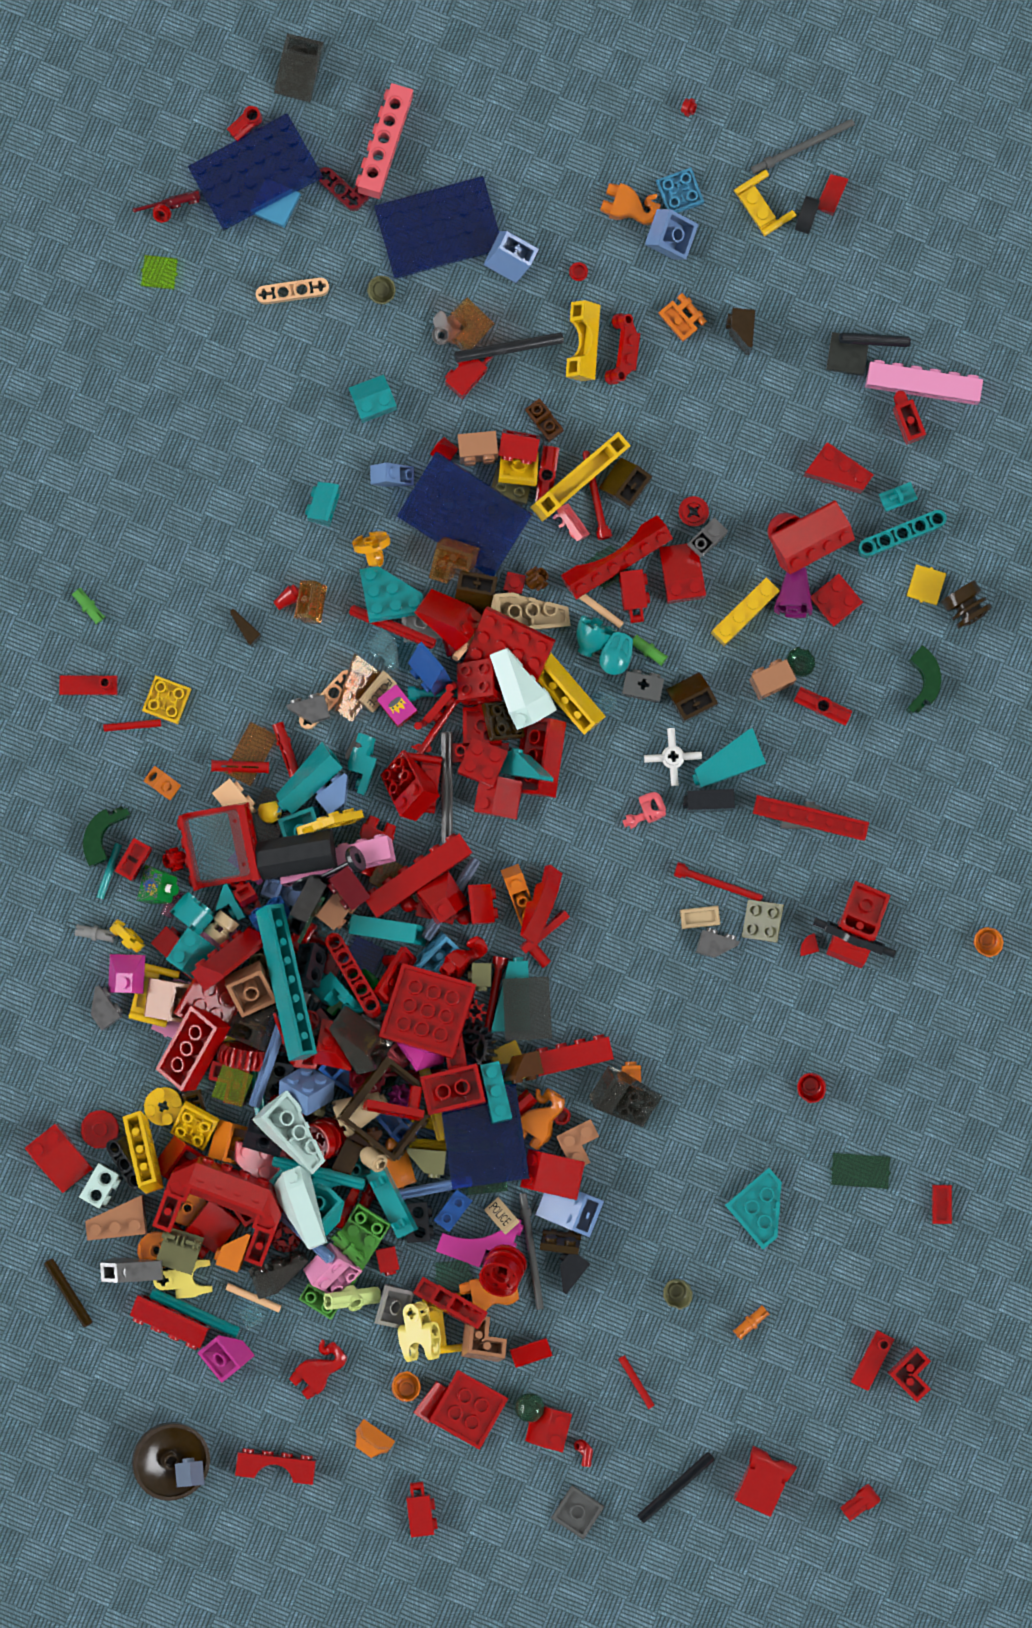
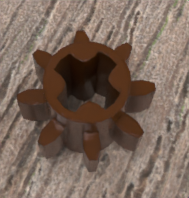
(536, 578)

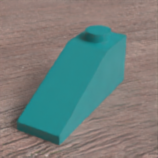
(524, 766)

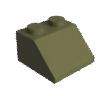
(429, 1161)

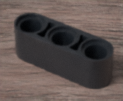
(120, 1153)

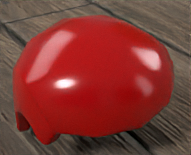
(811, 1087)

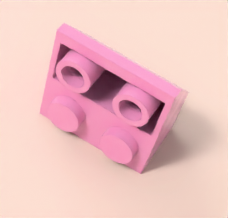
(333, 1275)

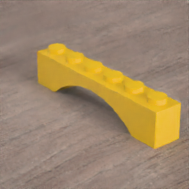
(580, 476)

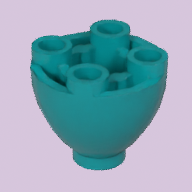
(592, 635)

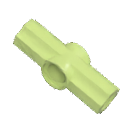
(352, 1298)

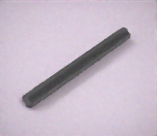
(447, 784)

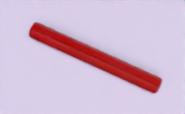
(395, 628)

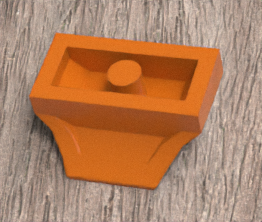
(372, 1440)

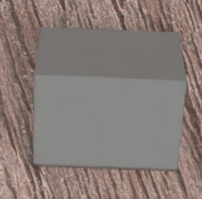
(392, 1305)

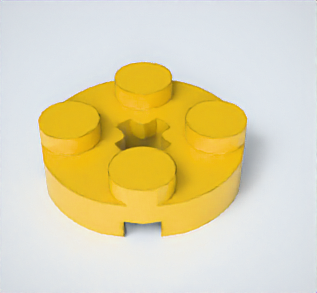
(129, 936)
(158, 1096)

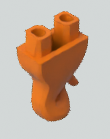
(628, 204)
(540, 1120)
(482, 1298)

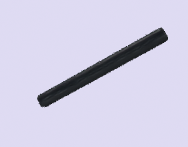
(508, 347)

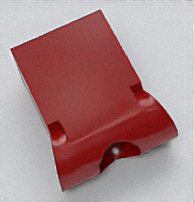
(763, 1481)

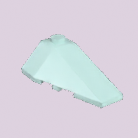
(522, 694)
(287, 1128)
(299, 1202)

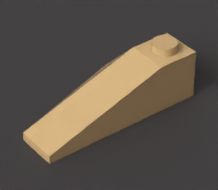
(531, 612)

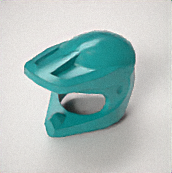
(616, 653)

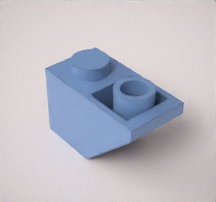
(391, 475)

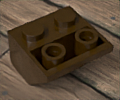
(626, 483)
(476, 590)
(692, 697)

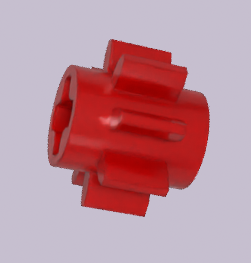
(174, 859)
(478, 1015)

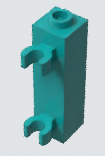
(392, 1202)

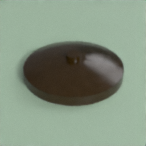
(159, 1452)

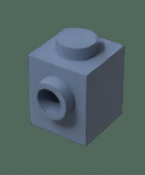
(189, 1473)

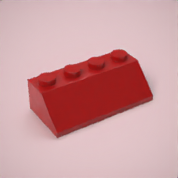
(811, 537)
(545, 744)
(228, 958)
(192, 1048)
(170, 1321)

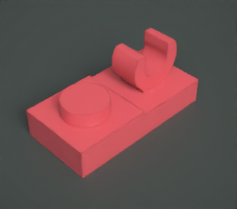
(574, 524)

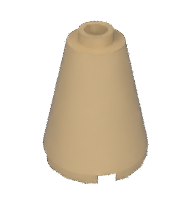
(359, 1117)

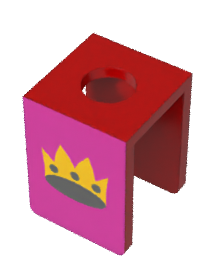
(397, 706)

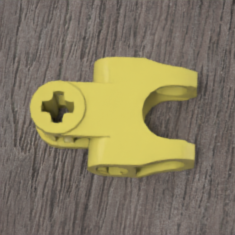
(184, 1283)
(419, 1330)

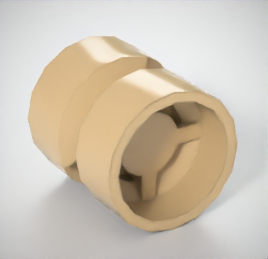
(226, 922)

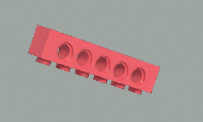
(374, 186)

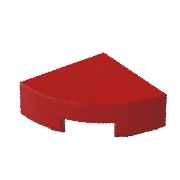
(809, 945)

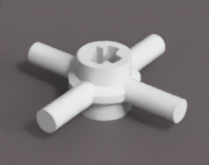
(677, 752)

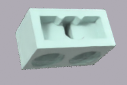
(96, 1183)

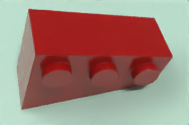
(839, 470)

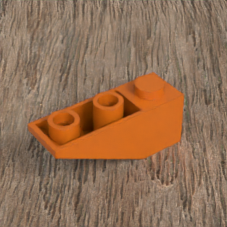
(517, 889)

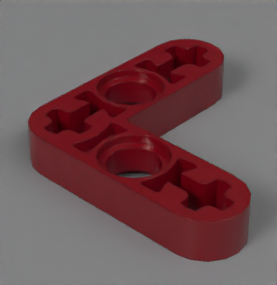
(361, 198)

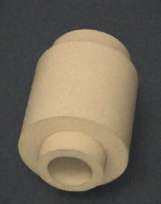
(373, 1159)

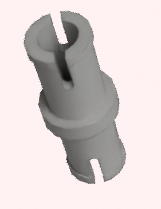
(94, 933)

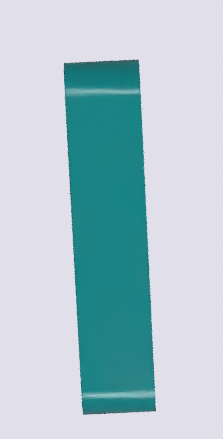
(908, 527)

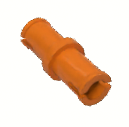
(751, 1322)

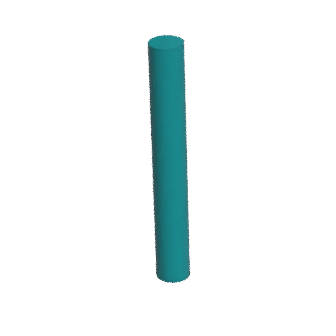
(109, 870)

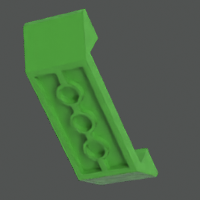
(366, 1232)

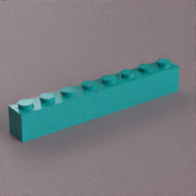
(286, 982)

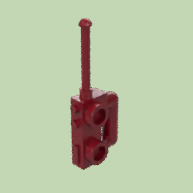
(174, 201)
(356, 1081)

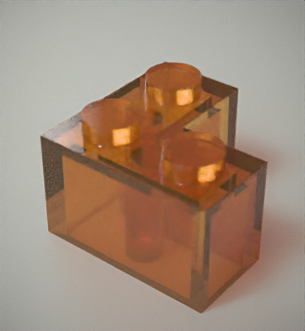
(475, 324)
(452, 555)

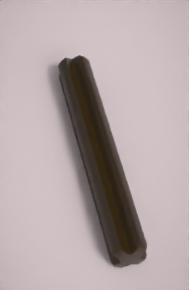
(68, 1292)

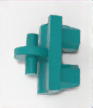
(898, 497)

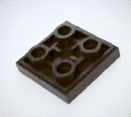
(499, 722)

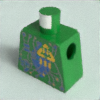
(157, 886)

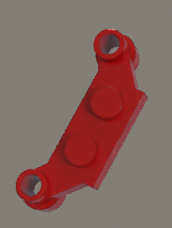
(627, 349)

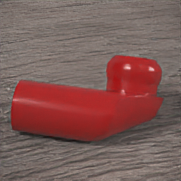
(585, 1450)

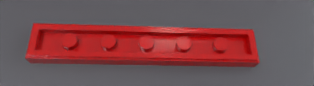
(810, 818)

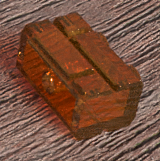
(310, 602)

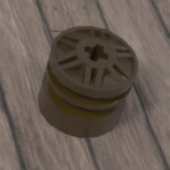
(966, 604)

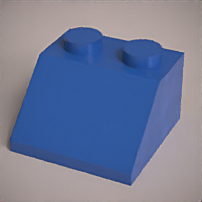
(429, 670)

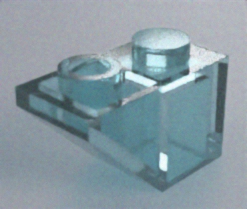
(385, 647)

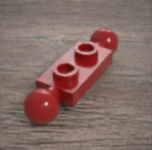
(409, 905)

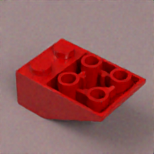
(409, 787)

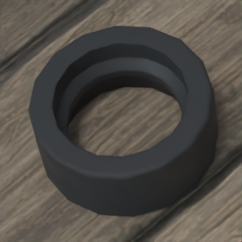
(807, 214)

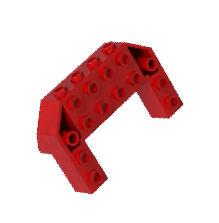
(228, 1189)

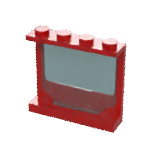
(219, 845)

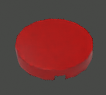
(99, 1128)

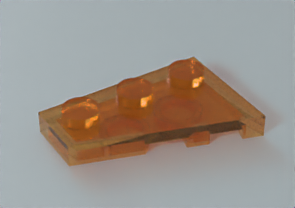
(357, 681)

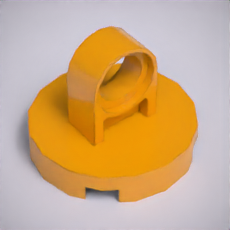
(372, 547)

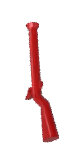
(425, 746)

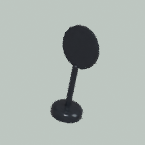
(354, 860)

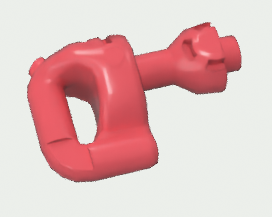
(648, 813)

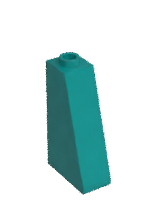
(734, 759)
(308, 778)
(387, 930)
(515, 968)

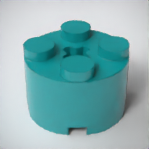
(192, 914)

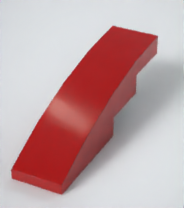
(540, 907)
(450, 1303)

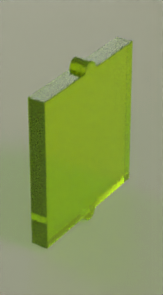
(159, 272)
(232, 1085)

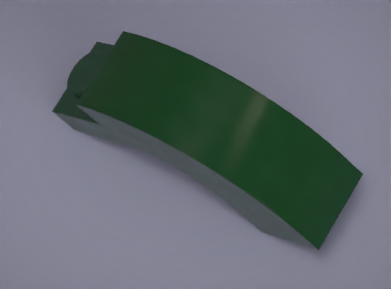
(931, 675)
(95, 831)

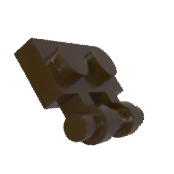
(560, 1241)

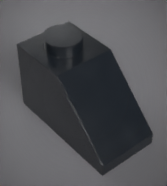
(571, 1270)

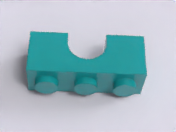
(496, 1092)

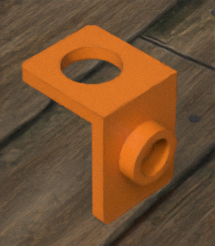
(162, 783)

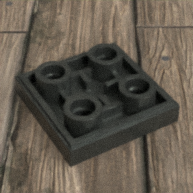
(846, 357)

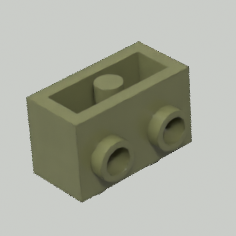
(480, 976)

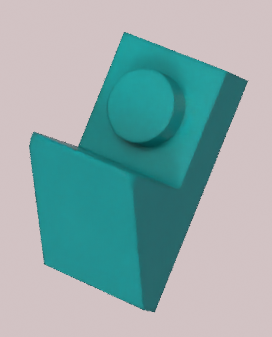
(228, 899)

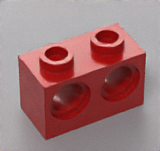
(133, 859)

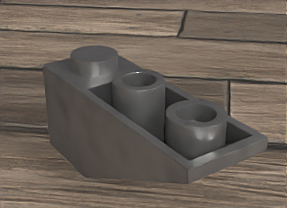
(130, 1270)

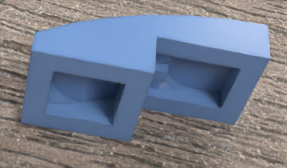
(274, 888)

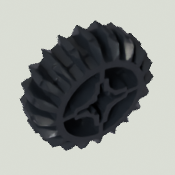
(485, 1041)

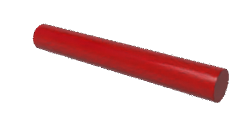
(132, 725)
(636, 1382)

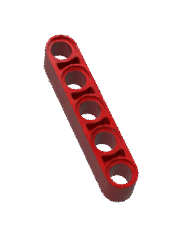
(350, 967)

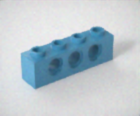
(434, 953)

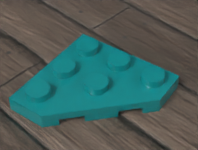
(387, 595)
(759, 1207)

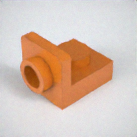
(632, 1069)

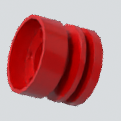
(328, 1136)
(502, 1270)

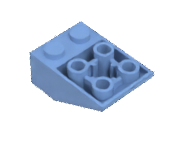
(572, 1214)

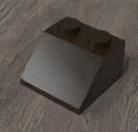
(741, 328)

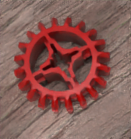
(240, 1056)

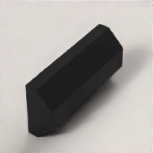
(296, 854)

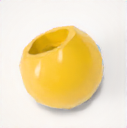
(269, 812)

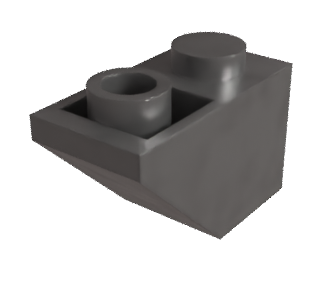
(708, 537)
(311, 709)
(713, 945)
(103, 1010)

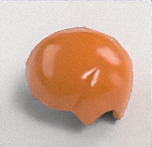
(988, 941)
(406, 1386)

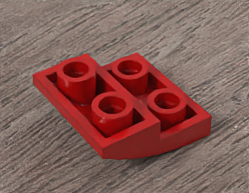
(214, 1225)

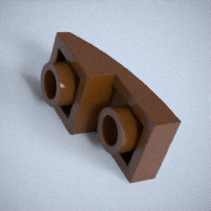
(544, 420)

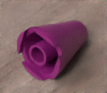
(794, 595)

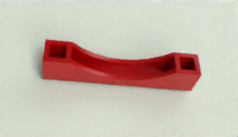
(588, 576)

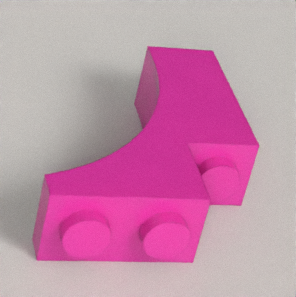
(473, 1250)

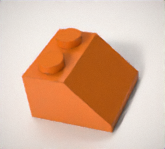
(224, 1140)
(233, 1253)

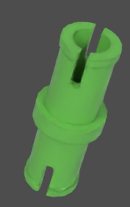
(88, 606)
(649, 650)
(347, 1248)

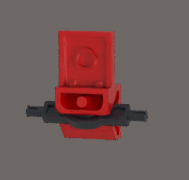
(858, 926)

